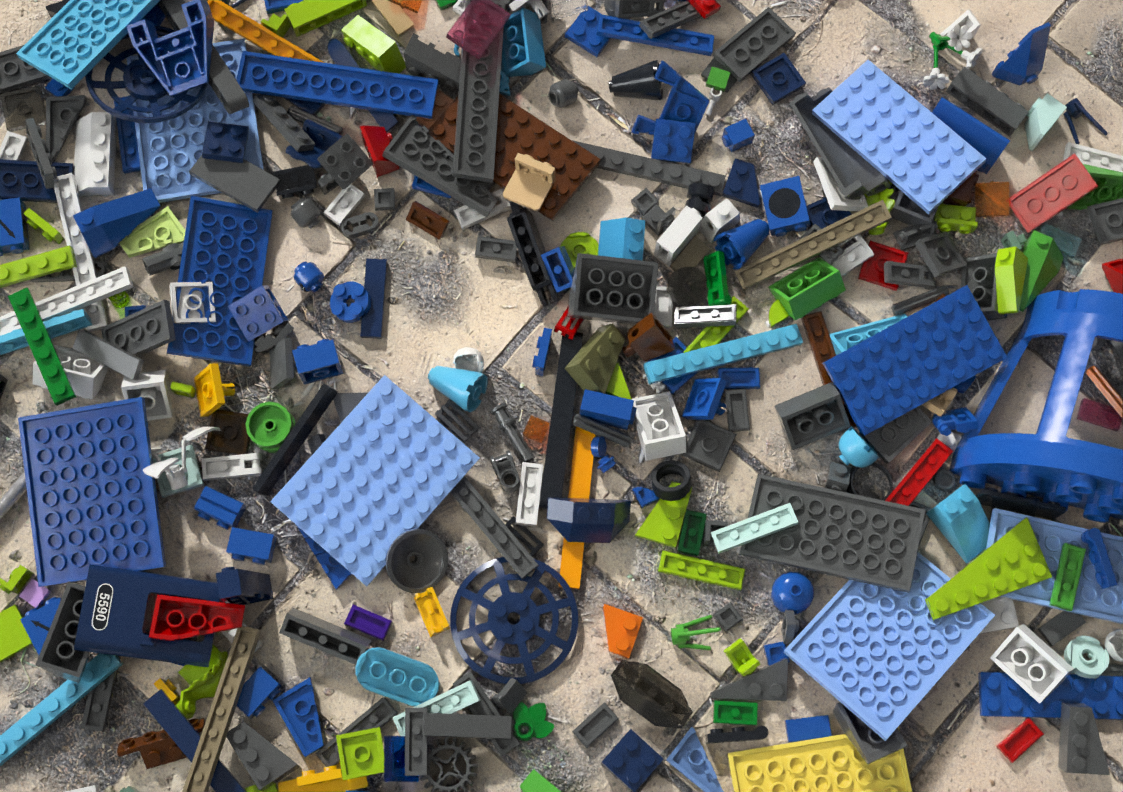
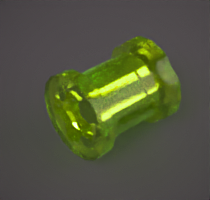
(123, 300)

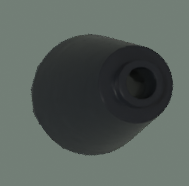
(638, 83)

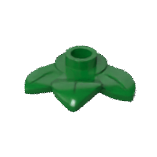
(532, 718)

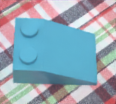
(962, 522)

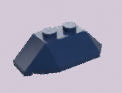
(588, 518)

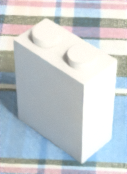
(678, 235)

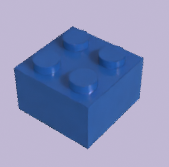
(317, 361)

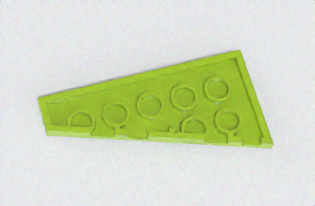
(1000, 569)

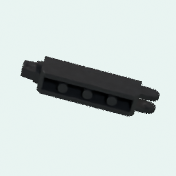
(530, 250)

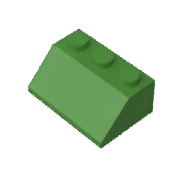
(808, 288)

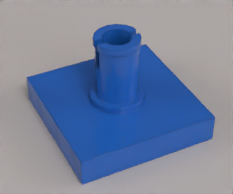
(705, 399)

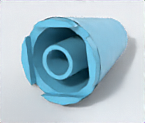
(459, 385)

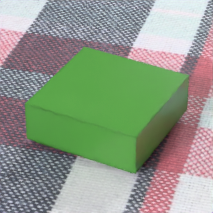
(718, 79)

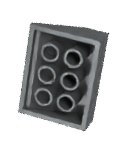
(612, 289)

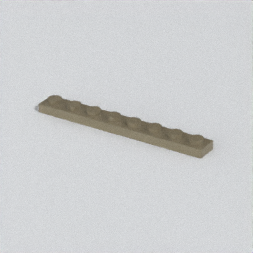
(813, 245)
(222, 710)

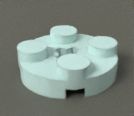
(1074, 656)

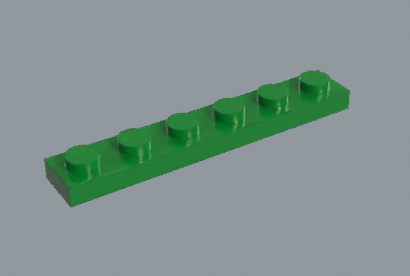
(42, 346)

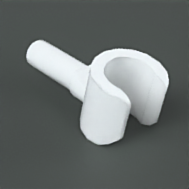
(713, 99)

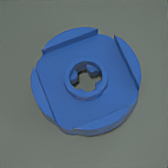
(342, 293)

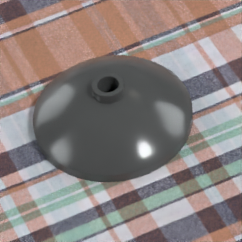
(429, 561)

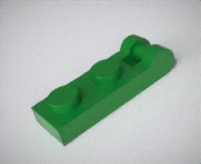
(716, 279)

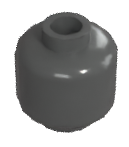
(563, 93)
(305, 213)

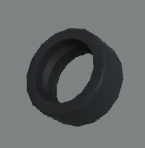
(671, 493)

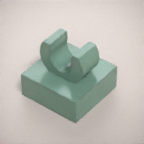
(1011, 240)

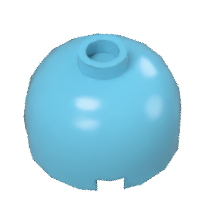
(856, 449)

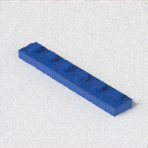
(674, 39)

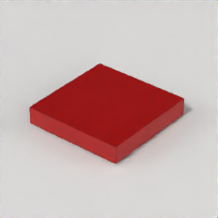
(873, 268)

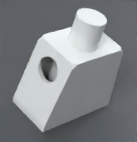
(721, 217)

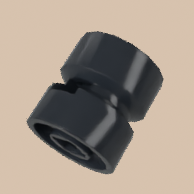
(700, 197)

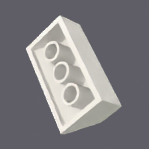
(95, 154)

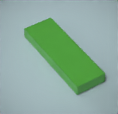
(1067, 577)

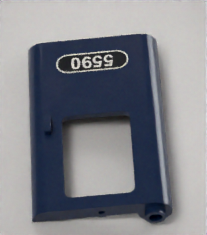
(116, 610)

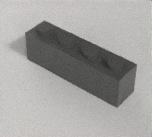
(987, 101)
(324, 636)

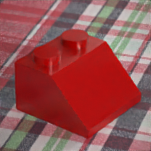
(375, 142)

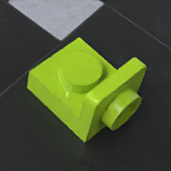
(17, 581)

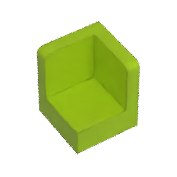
(277, 24)

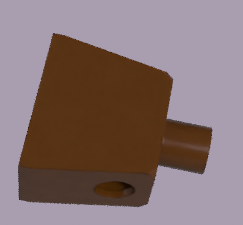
(648, 339)

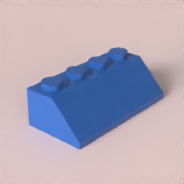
(973, 131)

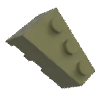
(597, 359)

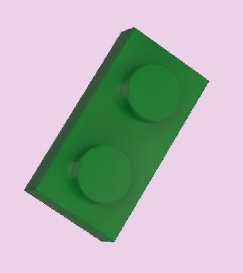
(735, 712)

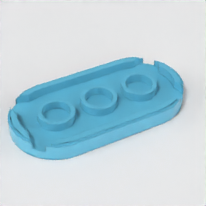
(396, 676)

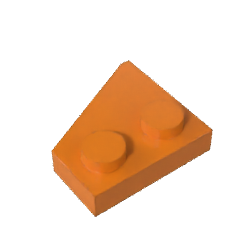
(621, 630)

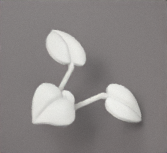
(174, 473)

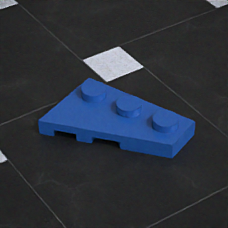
(301, 716)

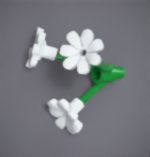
(957, 39)

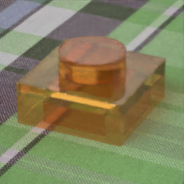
(536, 429)

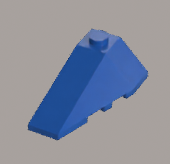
(1026, 60)

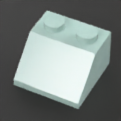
(1042, 118)

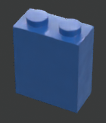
(608, 409)

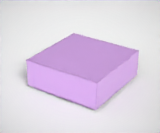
(33, 594)

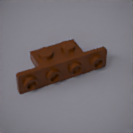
(156, 747)

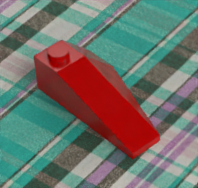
(186, 617)

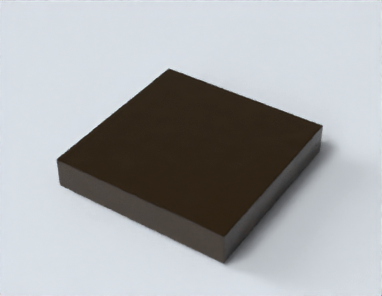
(233, 434)

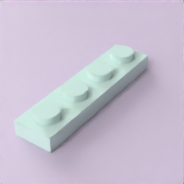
(754, 528)
(446, 703)

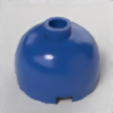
(792, 592)

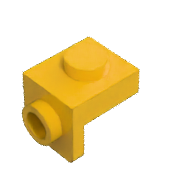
(169, 688)

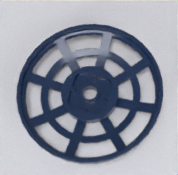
(138, 88)
(522, 631)

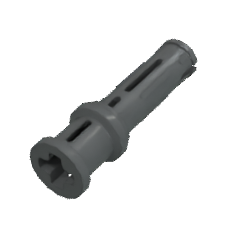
(507, 424)

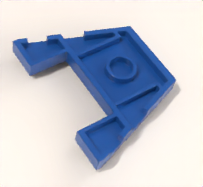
(683, 103)

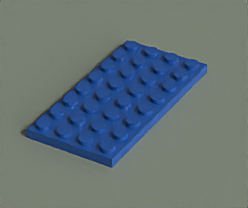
(229, 248)
(914, 360)

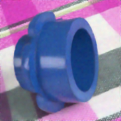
(606, 463)

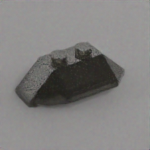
(651, 694)

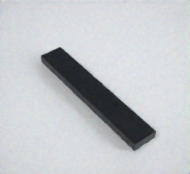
(295, 439)

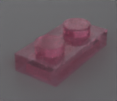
(1099, 415)

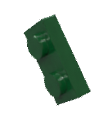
(692, 532)

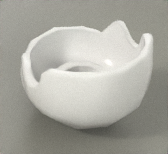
(469, 359)
(1114, 645)

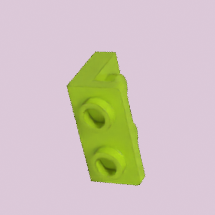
(956, 218)

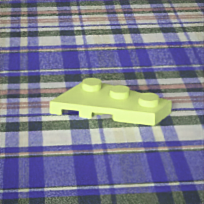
(154, 234)

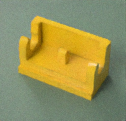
(431, 612)

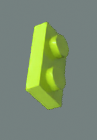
(49, 231)

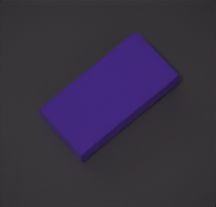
(368, 622)

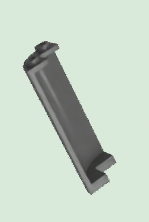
(847, 167)

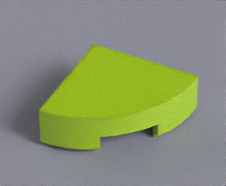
(777, 313)

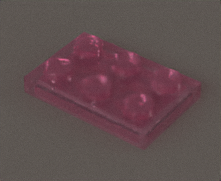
(478, 26)

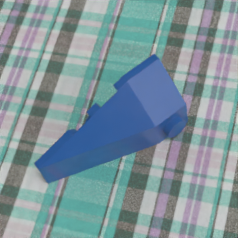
(112, 221)

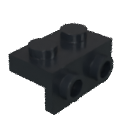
(295, 180)

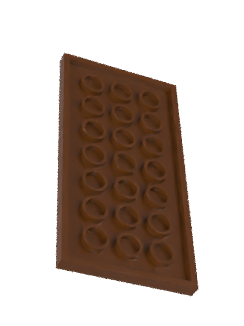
(526, 134)

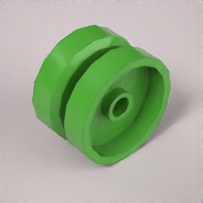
(269, 425)

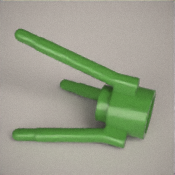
(681, 635)

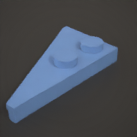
(693, 763)

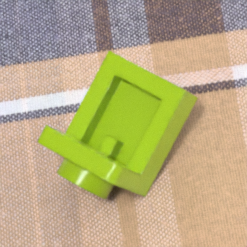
(741, 658)

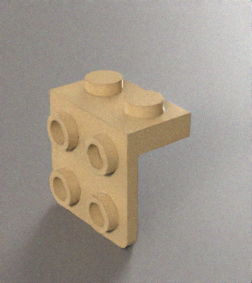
(530, 182)

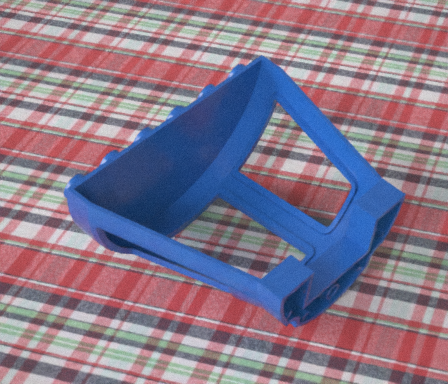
(1049, 461)

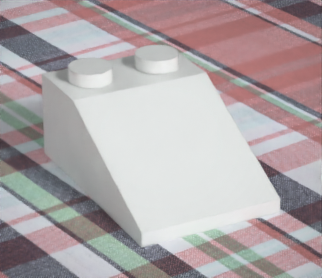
(659, 426)

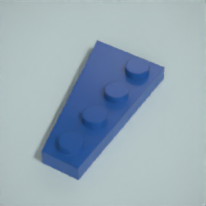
(335, 571)

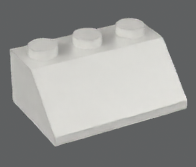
(82, 371)
(1031, 663)

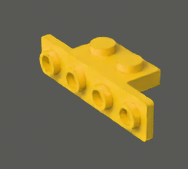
(327, 781)

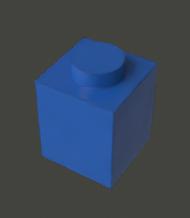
(737, 135)

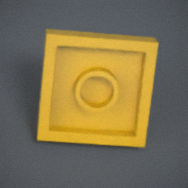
(211, 390)

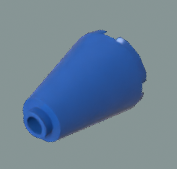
(741, 242)

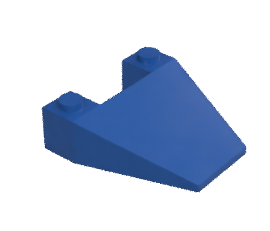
(182, 57)

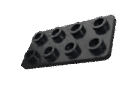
(1012, 502)

